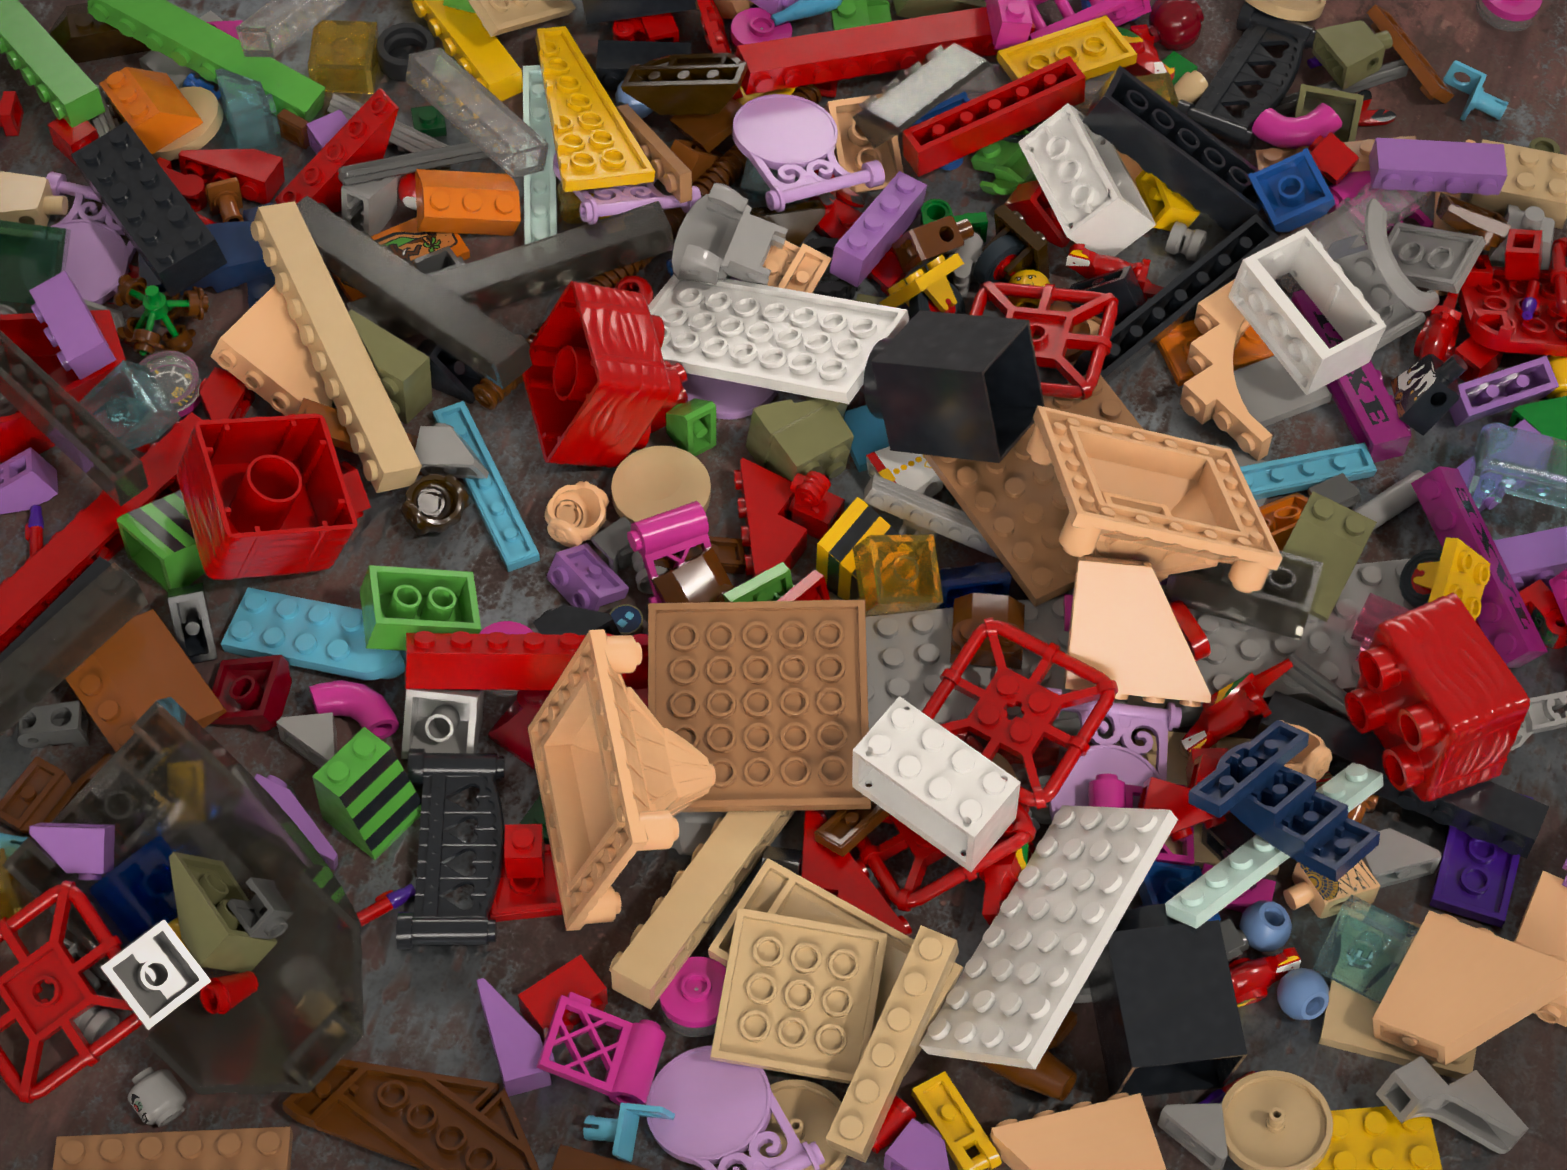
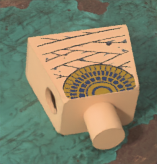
(1326, 895)

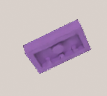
(585, 578)

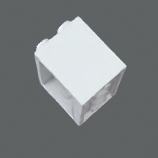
(1086, 183)
(1286, 329)
(935, 783)

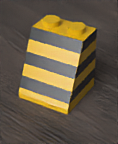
(835, 549)

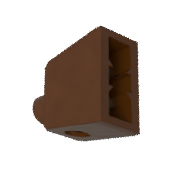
(931, 240)

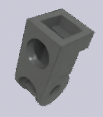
(55, 725)

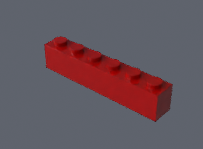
(993, 116)

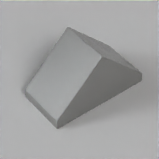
(310, 736)
(1198, 1130)

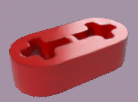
(1192, 631)

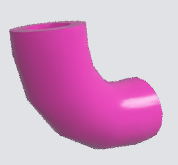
(1296, 132)
(357, 702)

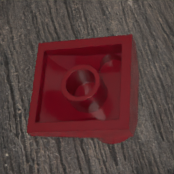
(253, 691)
(512, 728)

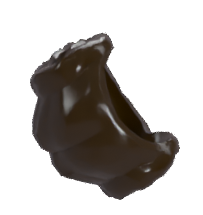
(435, 503)

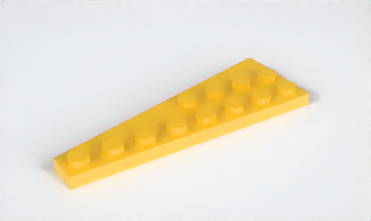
(587, 129)

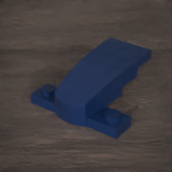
(243, 260)
(1284, 803)

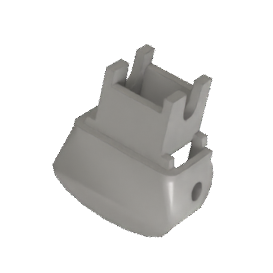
(724, 240)

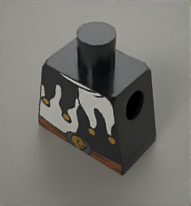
(1427, 391)

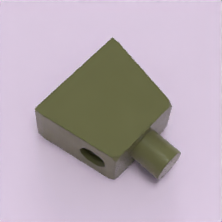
(1350, 51)

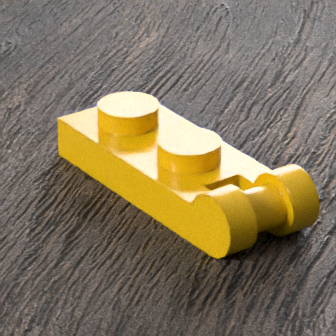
(956, 1123)

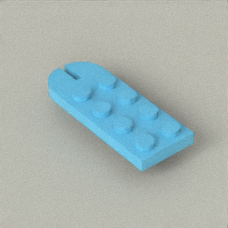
(308, 636)

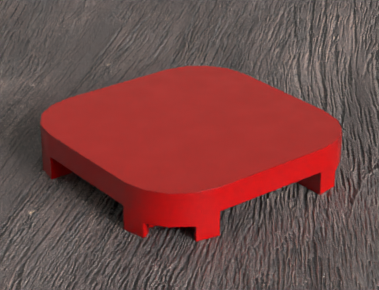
(1495, 312)

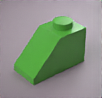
(693, 425)

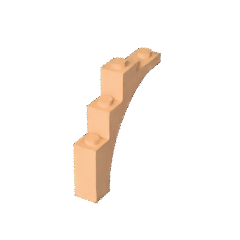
(1214, 388)

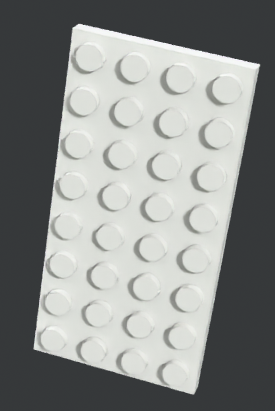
(772, 335)
(1048, 935)

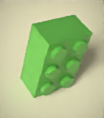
(416, 601)

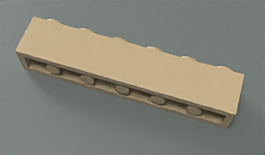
(892, 1044)

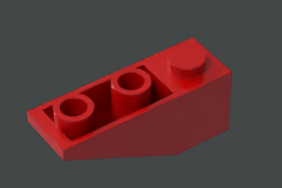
(258, 172)

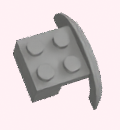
(1375, 269)

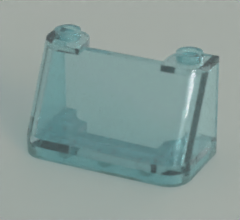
(1518, 465)

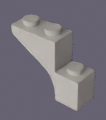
(1465, 1105)

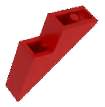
(358, 141)
(766, 515)
(1174, 797)
(845, 876)

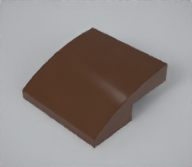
(707, 130)

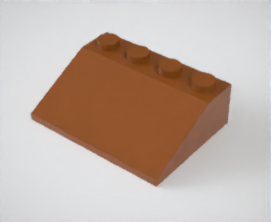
(133, 672)

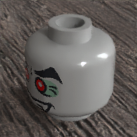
(157, 1096)

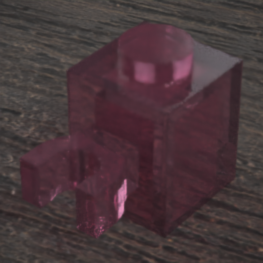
(1372, 614)

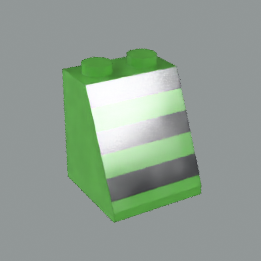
(162, 542)
(367, 794)

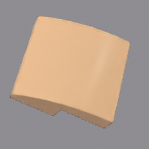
(796, 267)

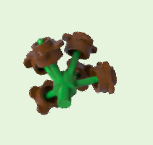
(160, 307)

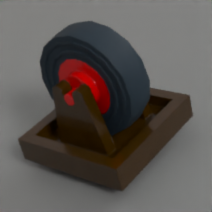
(1012, 249)

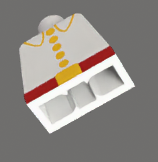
(905, 469)

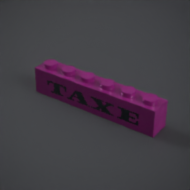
(1360, 395)
(1503, 612)

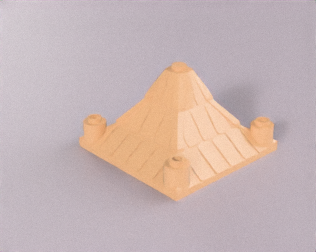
(1153, 498)
(607, 776)

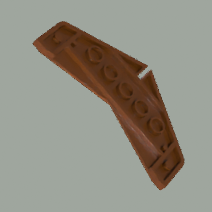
(416, 1117)

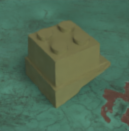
(800, 437)

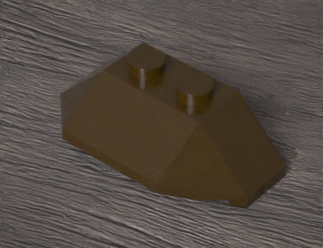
(90, 39)
(686, 82)
(797, 217)

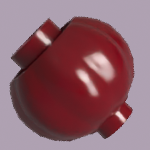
(1175, 23)

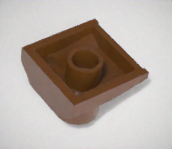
(1473, 220)
(694, 580)
(969, 614)

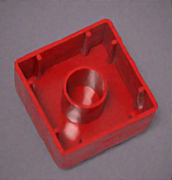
(598, 376)
(265, 496)
(1437, 700)

